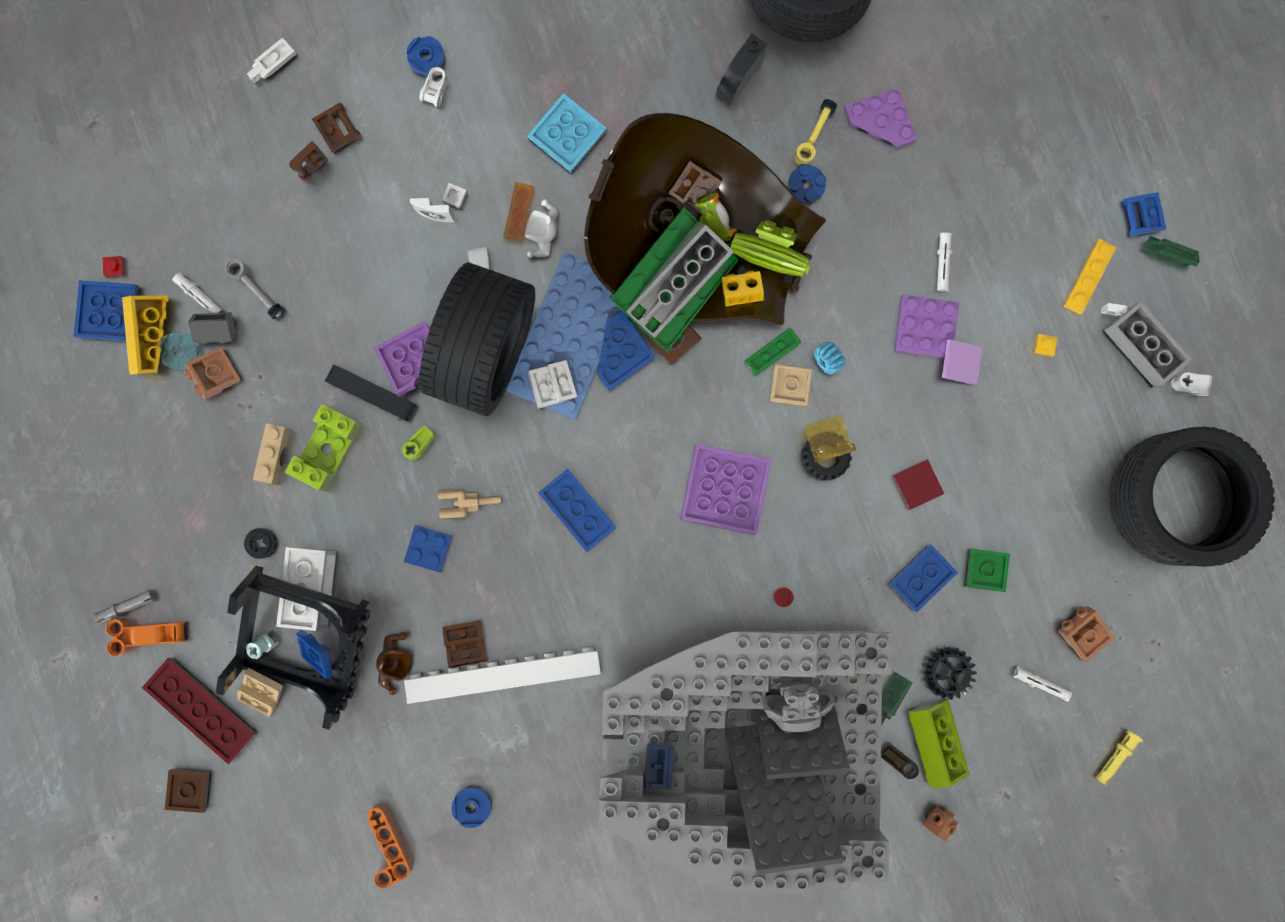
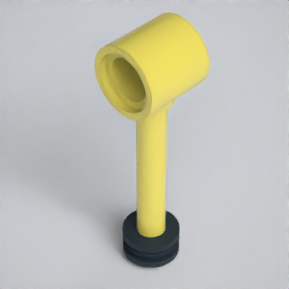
(828, 107)

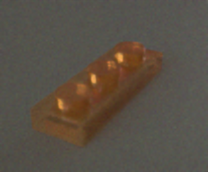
(518, 212)

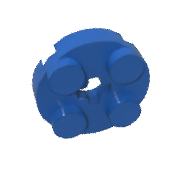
(425, 45)
(816, 178)
(463, 799)

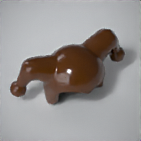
(392, 662)

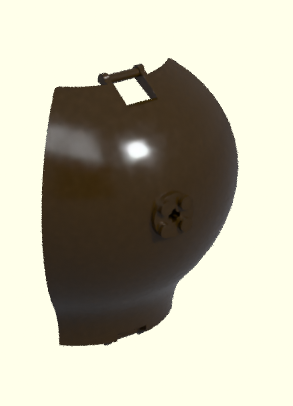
(634, 195)

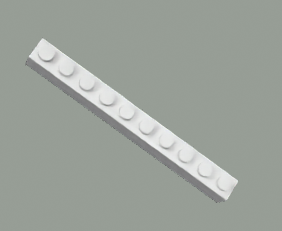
(502, 676)

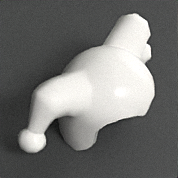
(542, 229)

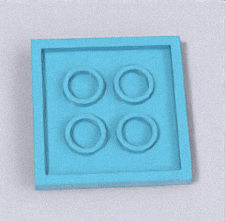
(567, 132)

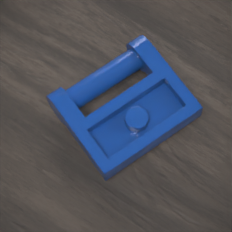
(1150, 212)

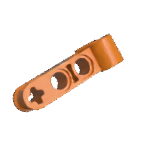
(142, 635)

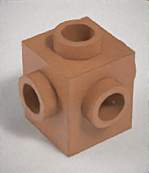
(941, 823)

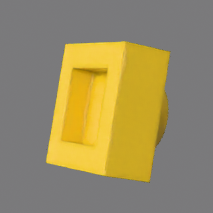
(1045, 345)

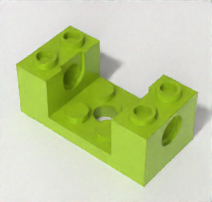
(313, 465)

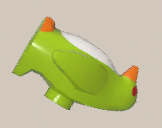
(715, 216)

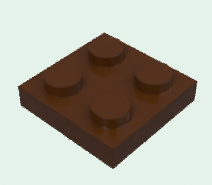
(187, 790)

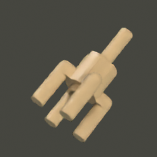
(463, 502)

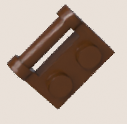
(330, 130)
(312, 156)

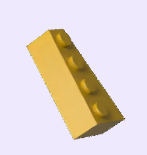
(144, 331)

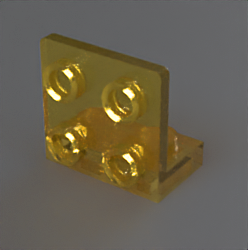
(828, 439)

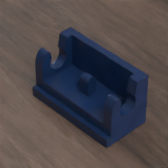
(659, 766)

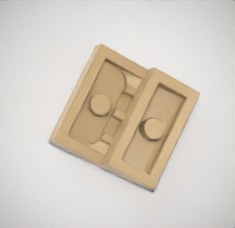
(259, 692)

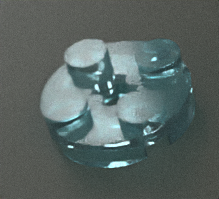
(173, 341)

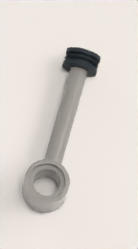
(275, 310)

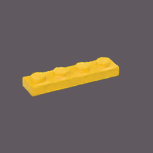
(1089, 276)

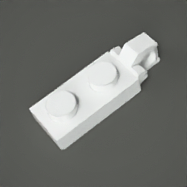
(271, 60)

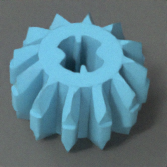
(829, 357)

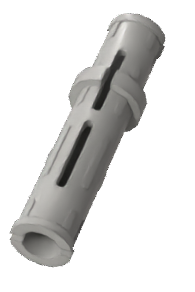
(116, 610)

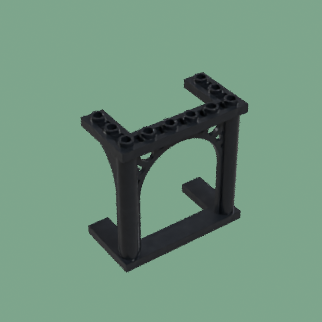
(353, 617)

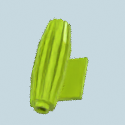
(771, 249)

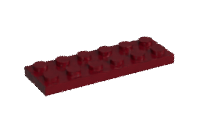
(199, 710)

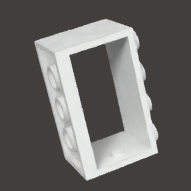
(311, 570)

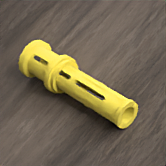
(1124, 750)

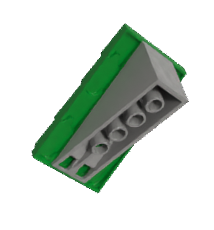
(674, 279)

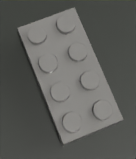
(1148, 345)

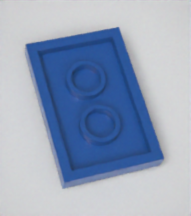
(923, 578)

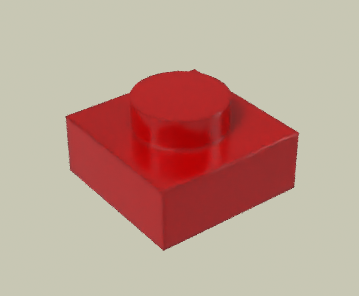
(113, 266)

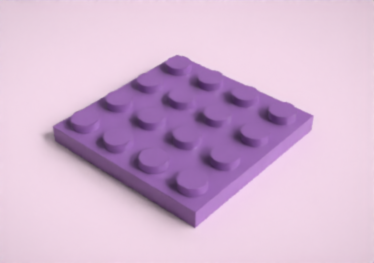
(726, 489)

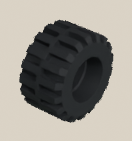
(821, 472)

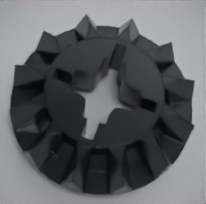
(251, 546)

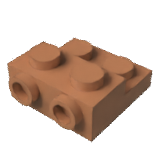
(211, 373)
(1086, 633)

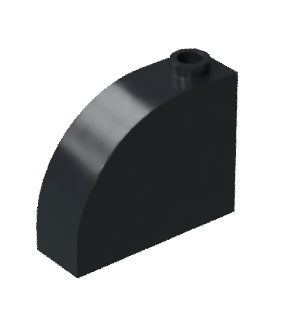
(741, 69)

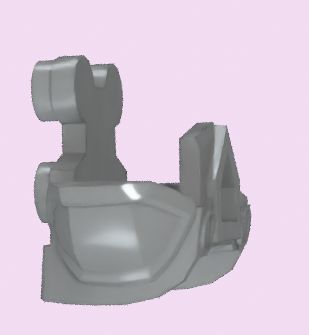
(798, 710)

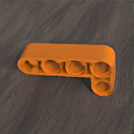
(385, 843)

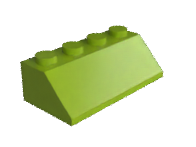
(939, 744)

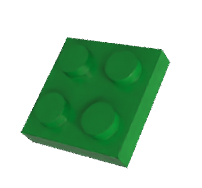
(987, 570)

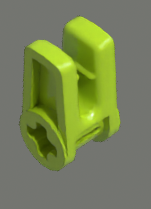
(419, 442)

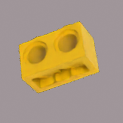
(743, 293)

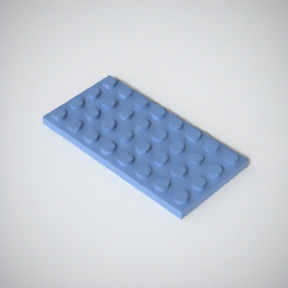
(569, 329)

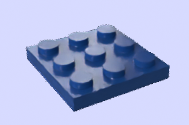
(101, 310)

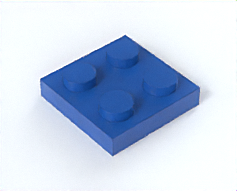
(428, 548)
(314, 653)

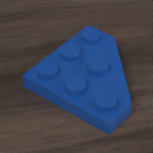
(621, 351)

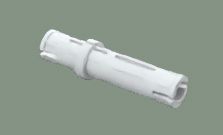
(945, 239)
(192, 290)
(1023, 675)

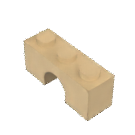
(268, 461)

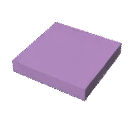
(962, 362)

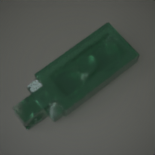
(1173, 250)
(894, 695)

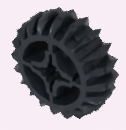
(956, 687)

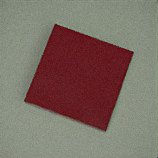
(918, 484)

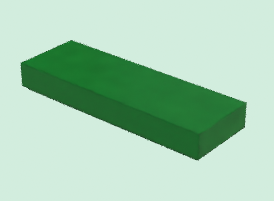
(773, 351)

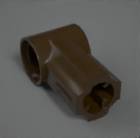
(899, 761)

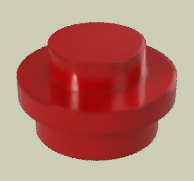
(783, 597)

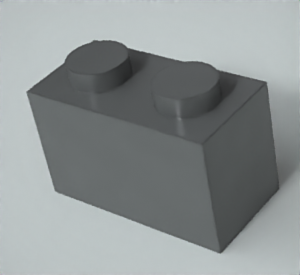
(212, 327)

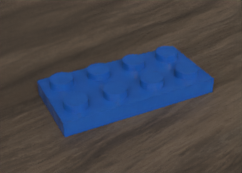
(577, 510)

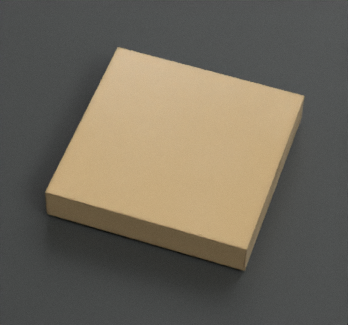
(791, 385)

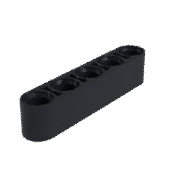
(370, 392)

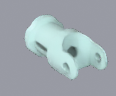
(263, 644)

